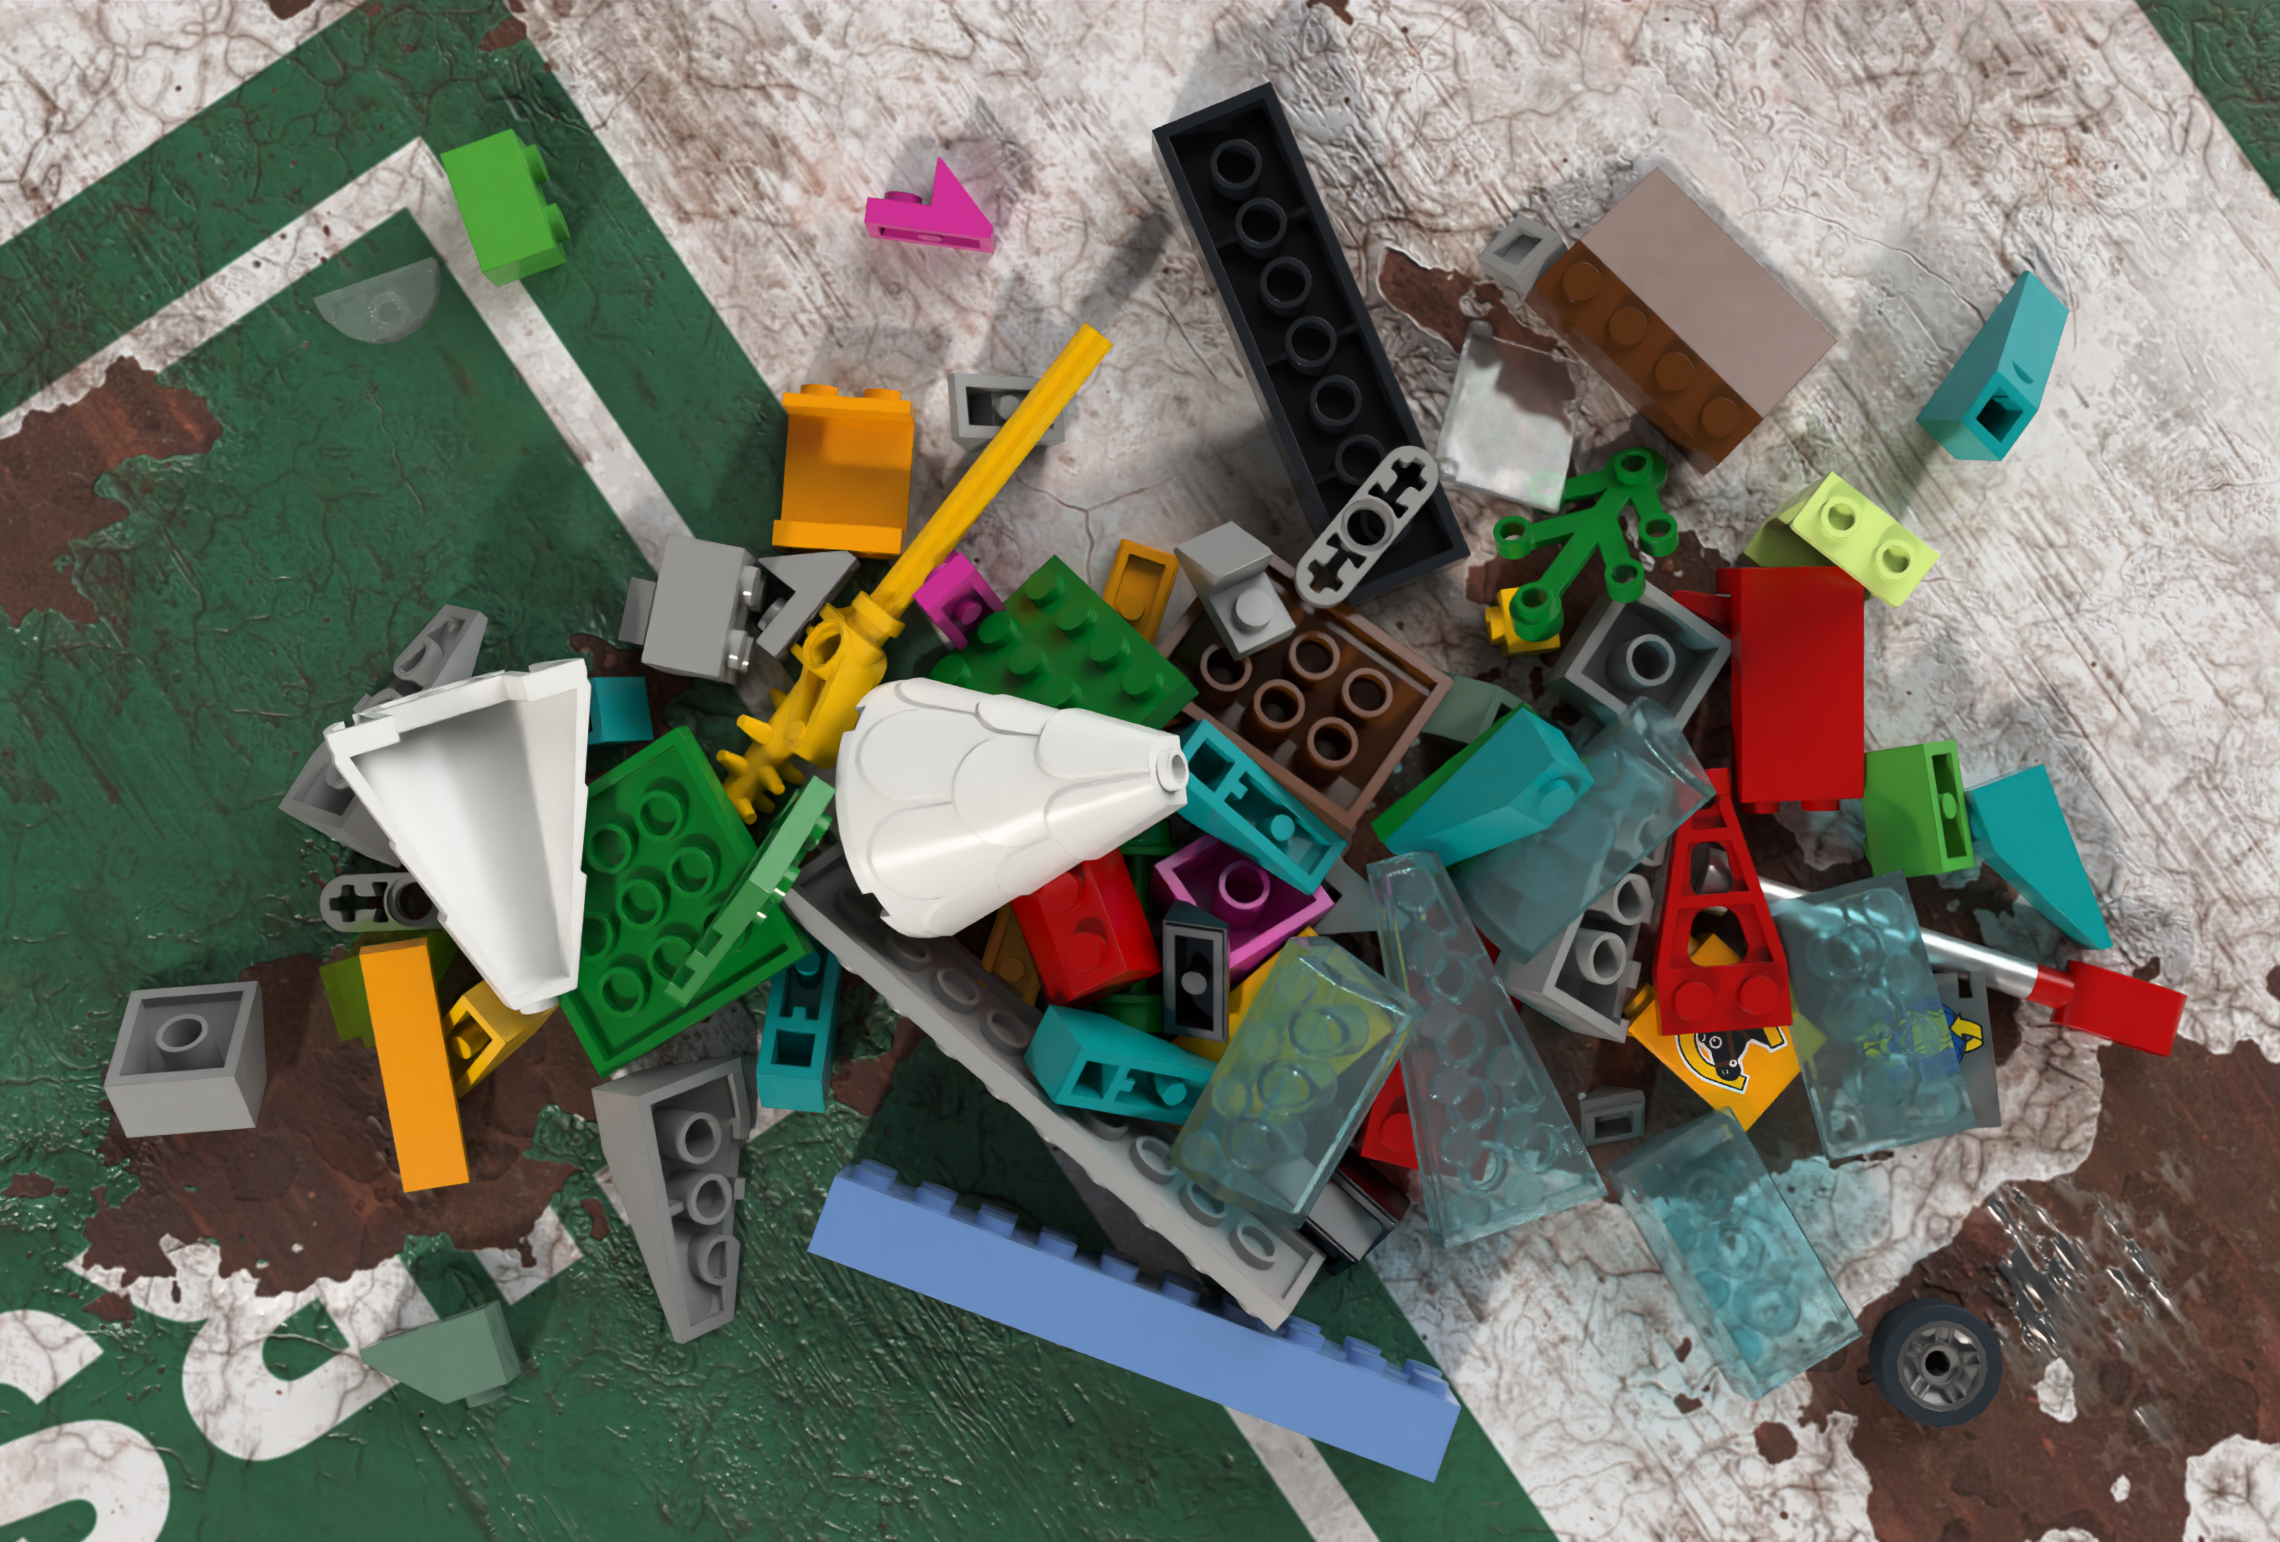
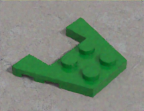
(763, 883)

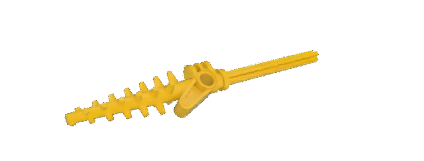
(845, 651)

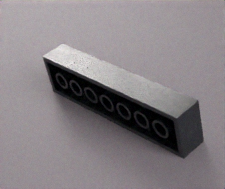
(1302, 331)

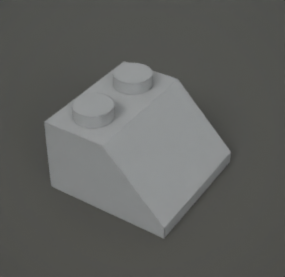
(189, 1060)

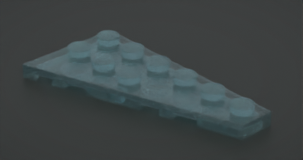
(1478, 1097)

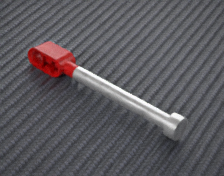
(2081, 995)

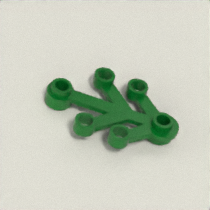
(1628, 479)

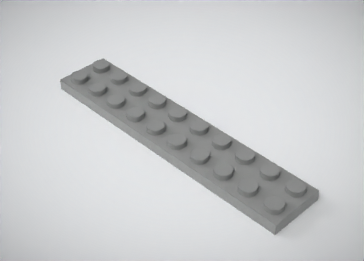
(989, 1034)

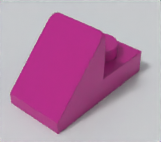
(948, 222)
(957, 598)

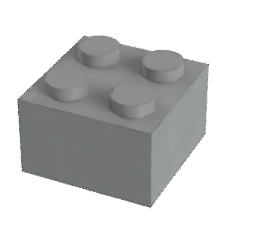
(705, 611)
(1638, 651)

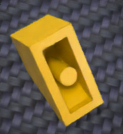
(484, 1034)

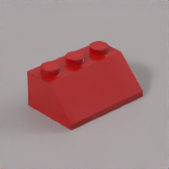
(1087, 933)

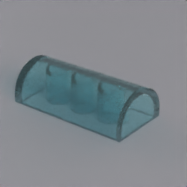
(1546, 880)

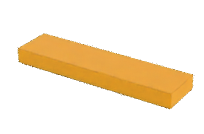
(415, 1064)

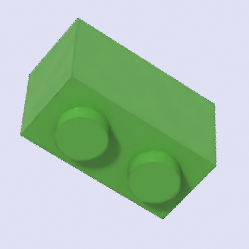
(505, 207)
(1916, 810)

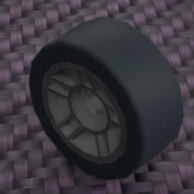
(1935, 1395)

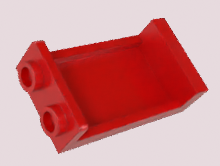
(1795, 686)

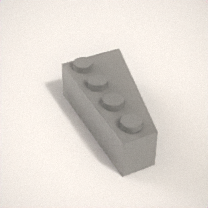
(1590, 964)

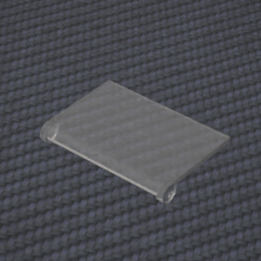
(1511, 420)

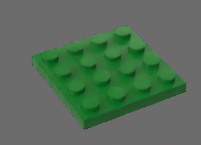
(1066, 652)
(658, 870)

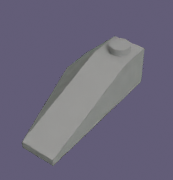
(320, 794)
(676, 1163)

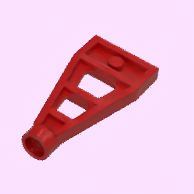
(1724, 995)

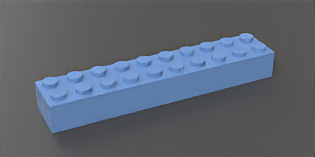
(1137, 1319)

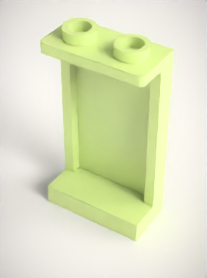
(1842, 528)

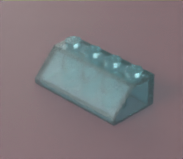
(1869, 1019)
(1295, 1081)
(1733, 1252)

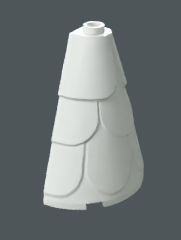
(986, 797)
(487, 815)

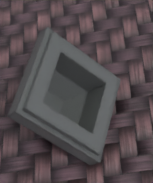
(1611, 1114)

